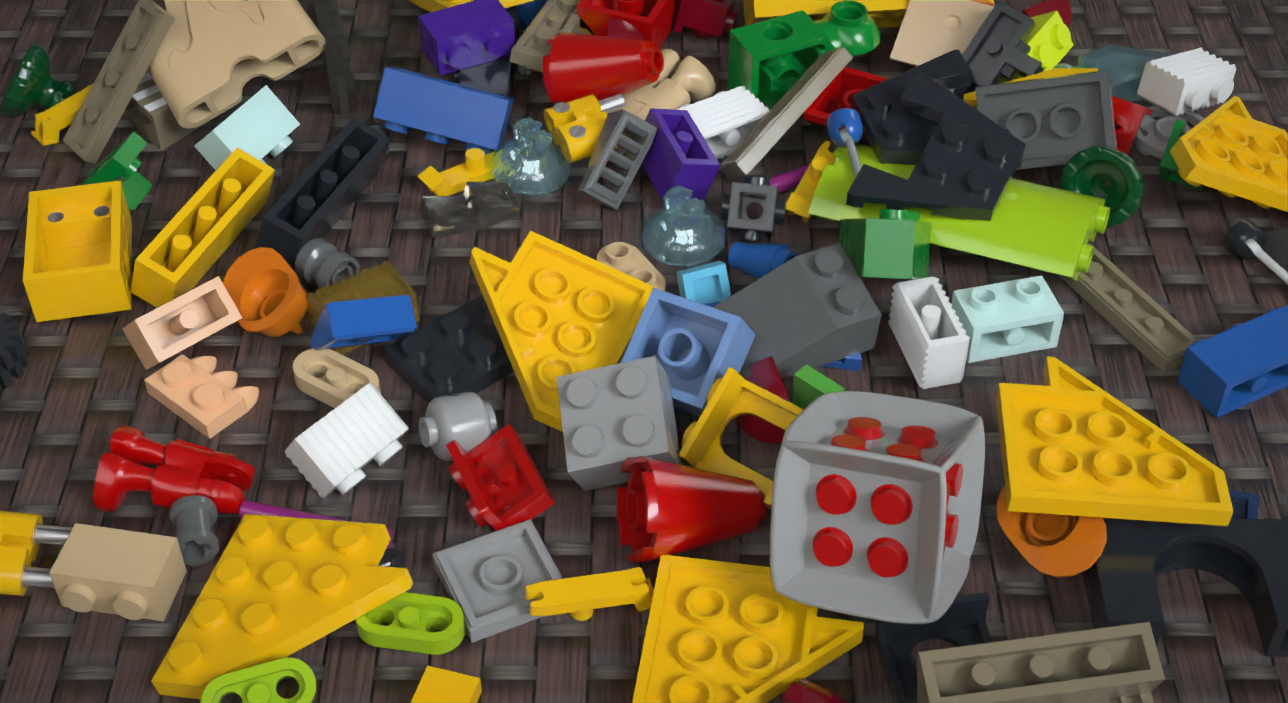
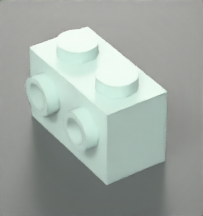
(255, 127)
(1008, 318)

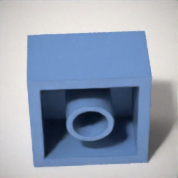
(691, 344)

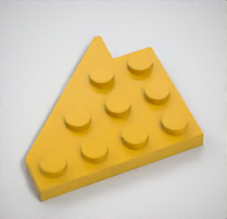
(1093, 456)
(729, 636)

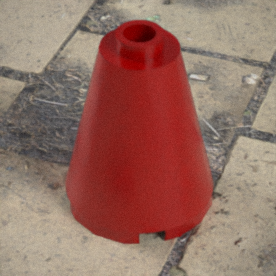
(598, 66)
(682, 508)

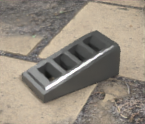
(636, 149)

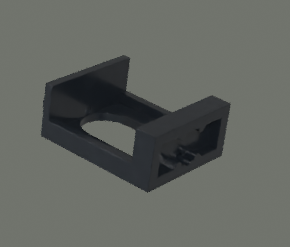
(960, 626)

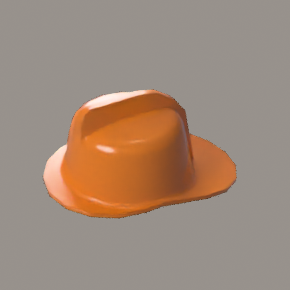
(266, 293)
(1053, 542)

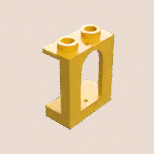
(725, 401)

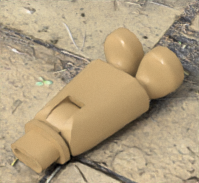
(674, 88)

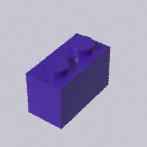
(466, 35)
(679, 154)

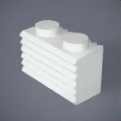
(1187, 81)
(726, 118)
(928, 332)
(346, 441)

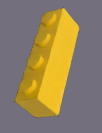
(202, 229)

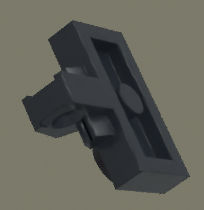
(1000, 47)

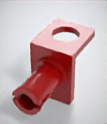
(1127, 122)

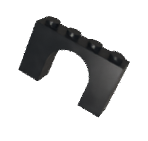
(1245, 553)

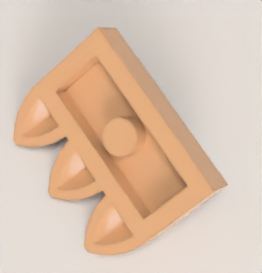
(199, 395)

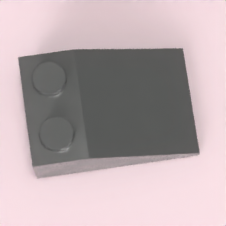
(807, 312)

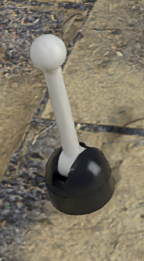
(1247, 242)

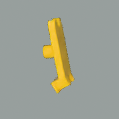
(58, 117)
(453, 180)
(800, 200)
(589, 592)

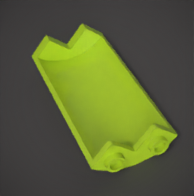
(1030, 227)

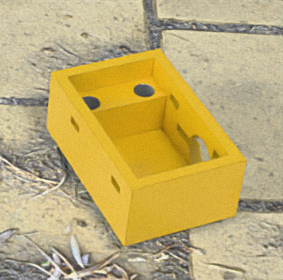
(78, 251)

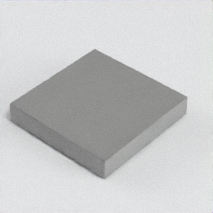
(491, 577)

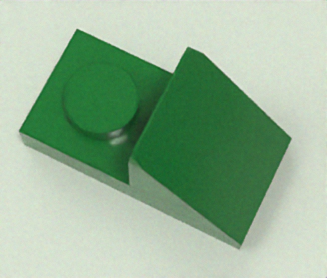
(122, 165)

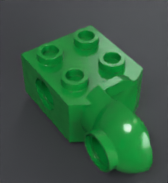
(779, 50)

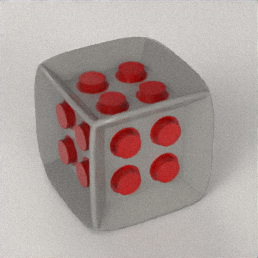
(877, 505)

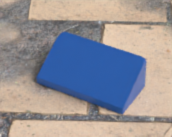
(363, 322)

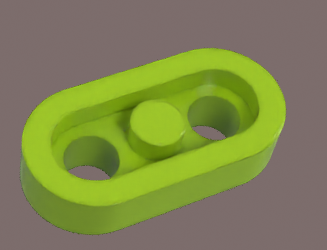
(412, 624)
(260, 682)

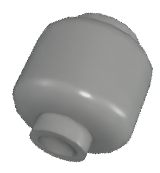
(459, 418)

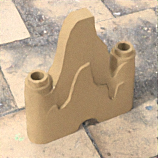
(223, 46)

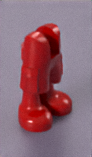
(180, 472)

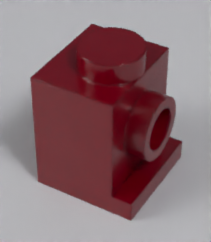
(706, 17)

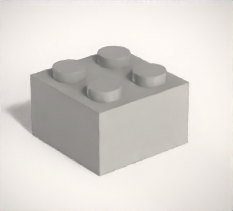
(616, 416)

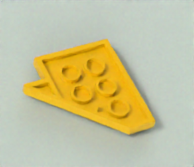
(1236, 156)
(557, 315)
(277, 593)

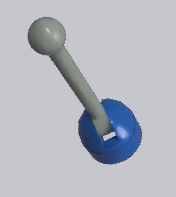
(848, 135)

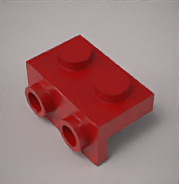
(500, 480)

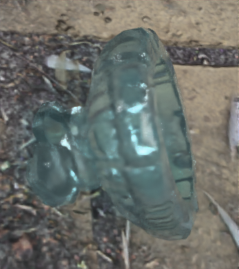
(530, 161)
(683, 230)

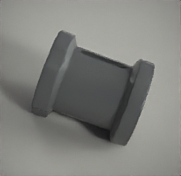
(193, 525)

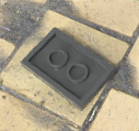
(1053, 115)

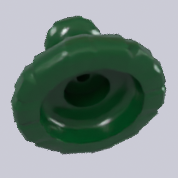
(34, 85)
(1088, 173)

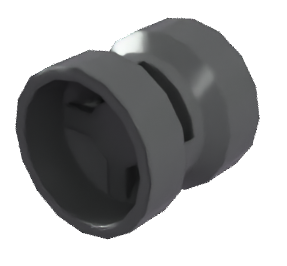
(323, 265)

